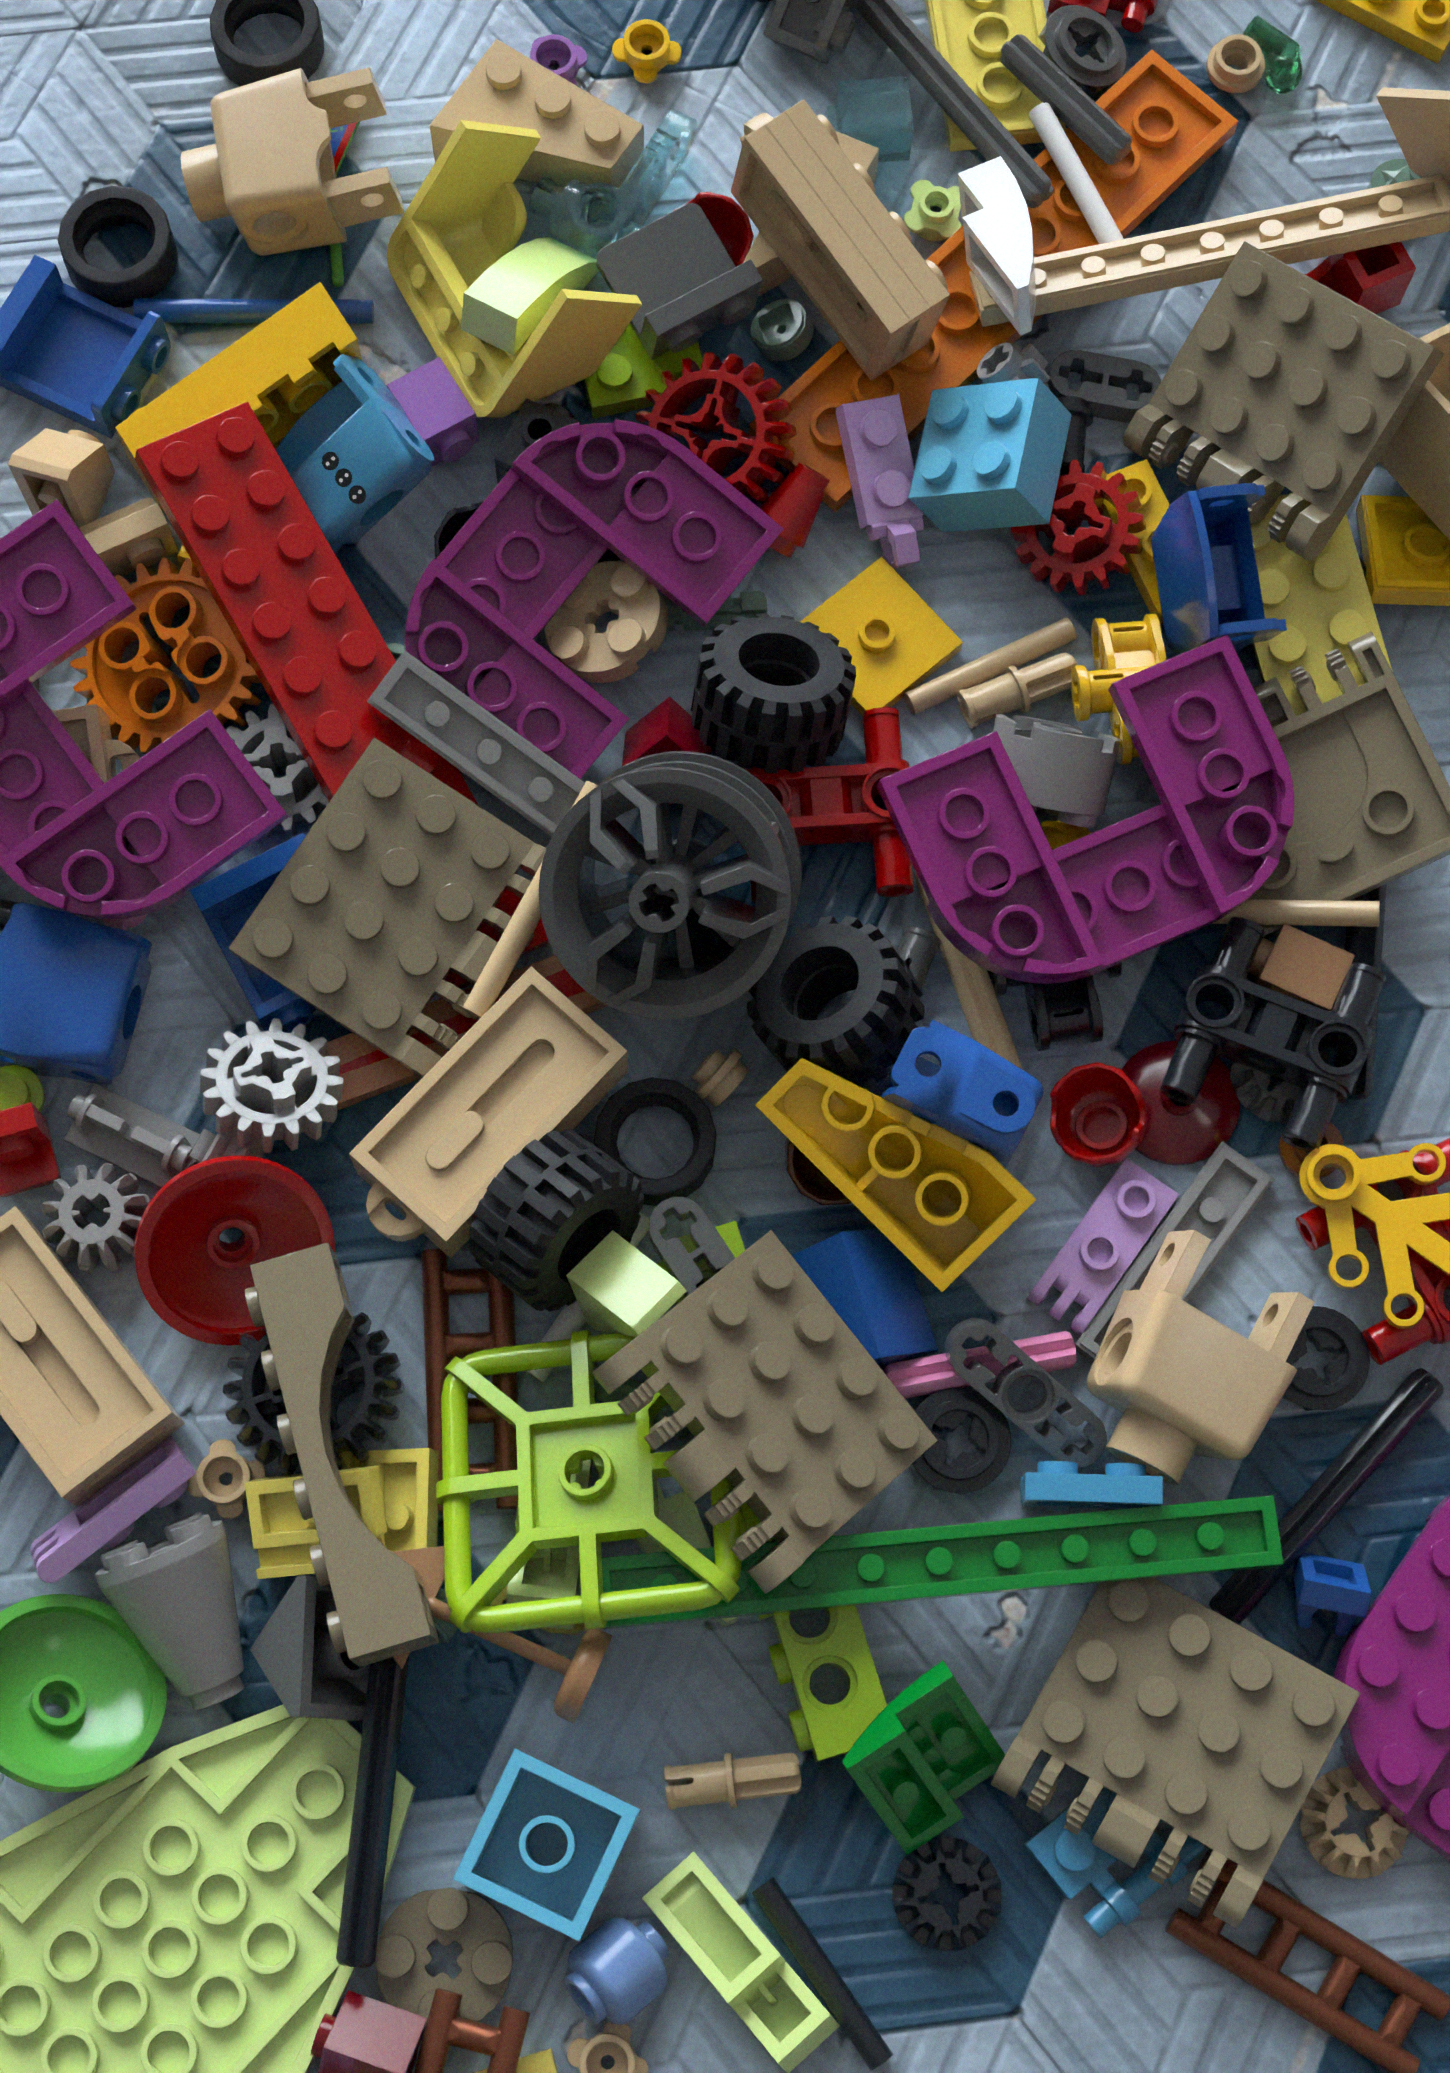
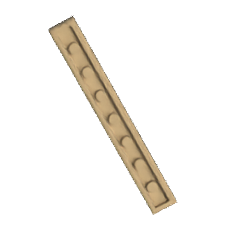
(1208, 248)

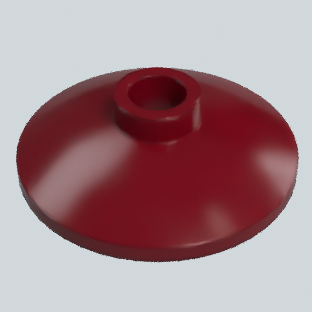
(1182, 1133)

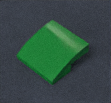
(923, 1757)

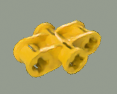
(1116, 653)

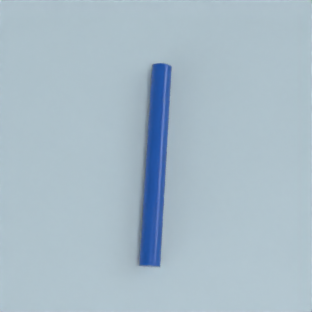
(239, 310)

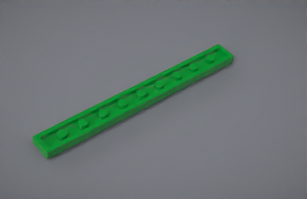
(983, 1558)

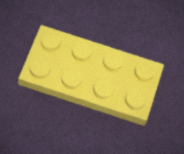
(1322, 606)

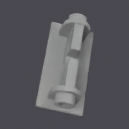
(130, 1136)

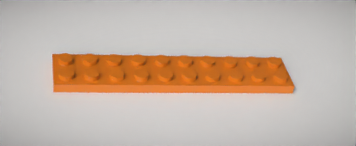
(1172, 136)

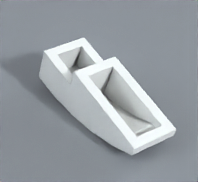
(999, 239)

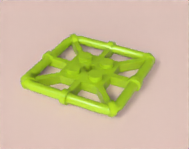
(561, 1512)

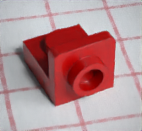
(25, 1151)

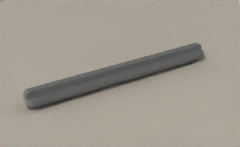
(954, 96)

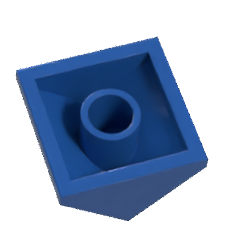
(872, 1293)

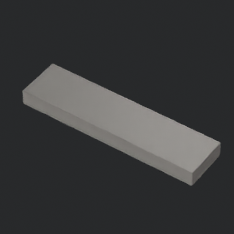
(476, 743)
(1213, 1206)

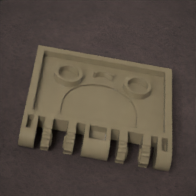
(1286, 395)
(1362, 784)
(389, 905)
(774, 1405)
(1185, 1729)

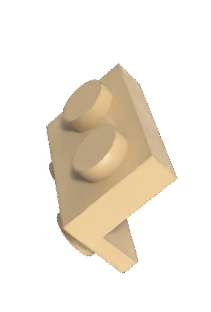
(131, 537)

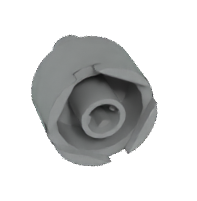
(1060, 766)

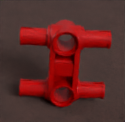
(838, 805)
(1429, 1281)

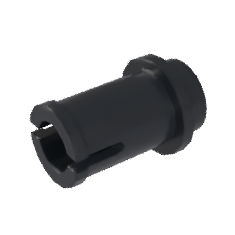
(1076, 437)

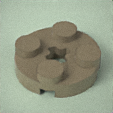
(445, 1917)

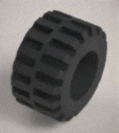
(772, 693)
(817, 968)
(550, 1213)

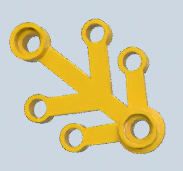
(1396, 1222)

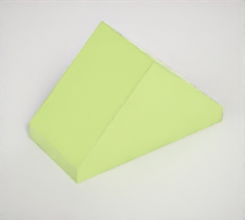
(622, 1288)

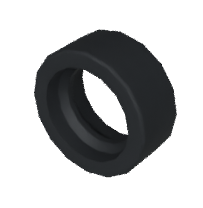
(249, 68)
(109, 207)
(681, 1100)

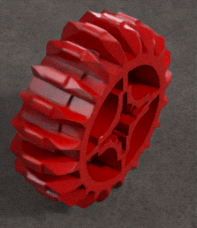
(722, 413)

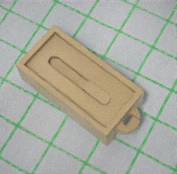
(838, 237)
(509, 1080)
(67, 1374)

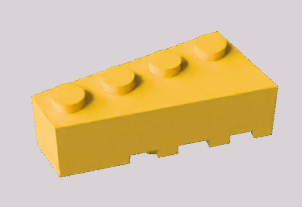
(274, 367)

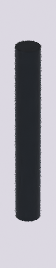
(822, 1974)

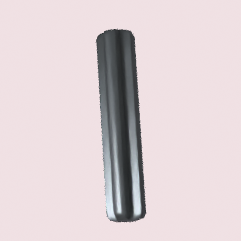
(1066, 99)

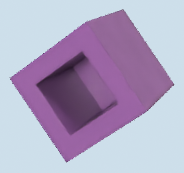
(437, 410)

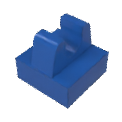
(1330, 1586)

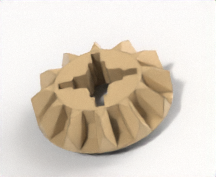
(1346, 1853)

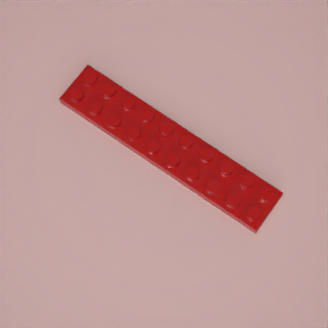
(287, 601)

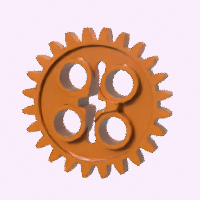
(130, 688)

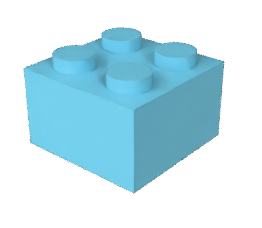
(990, 455)
(547, 1845)

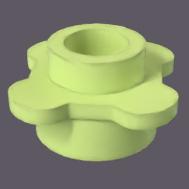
(930, 224)

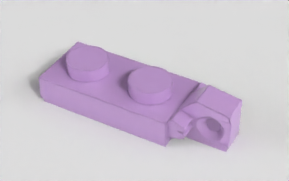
(882, 476)

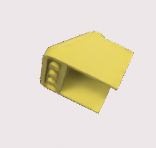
(458, 229)

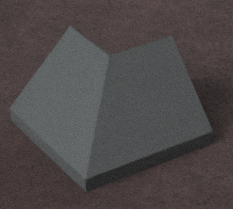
(302, 1660)

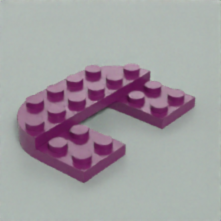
(539, 540)
(63, 829)
(1126, 886)
(1401, 1667)

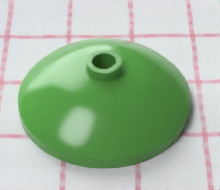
(100, 1675)

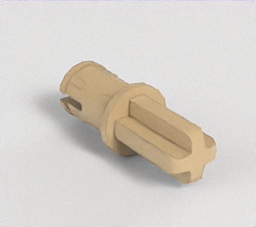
(1016, 689)
(732, 1780)

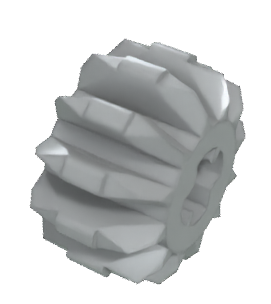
(86, 1239)

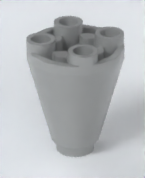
(181, 1606)

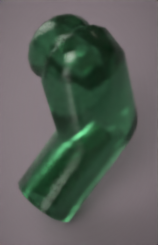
(1281, 55)

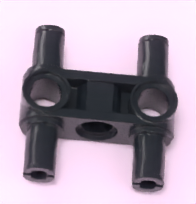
(1273, 1034)

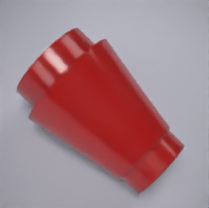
(795, 507)

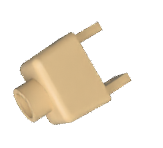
(278, 164)
(1187, 1377)

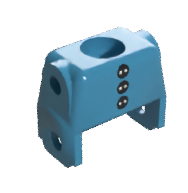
(354, 454)

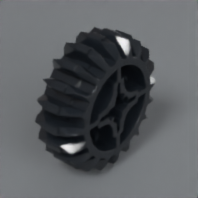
(371, 1370)

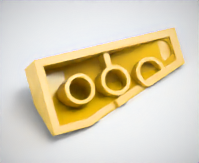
(909, 1177)

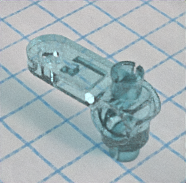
(624, 208)

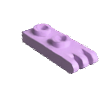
(1105, 1243)
(110, 1513)

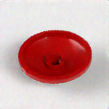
(196, 1277)

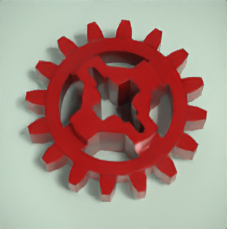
(1078, 499)

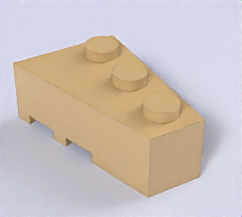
(577, 130)

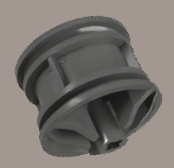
(670, 886)

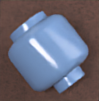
(617, 1971)

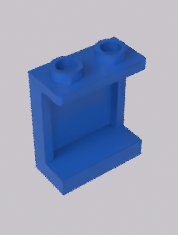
(76, 350)
(226, 907)

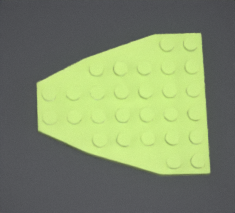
(187, 1907)

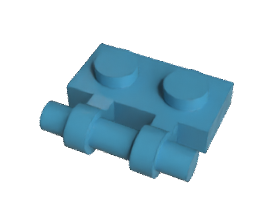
(1061, 1487)
(1075, 1863)

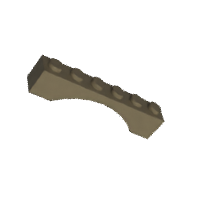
(307, 1321)

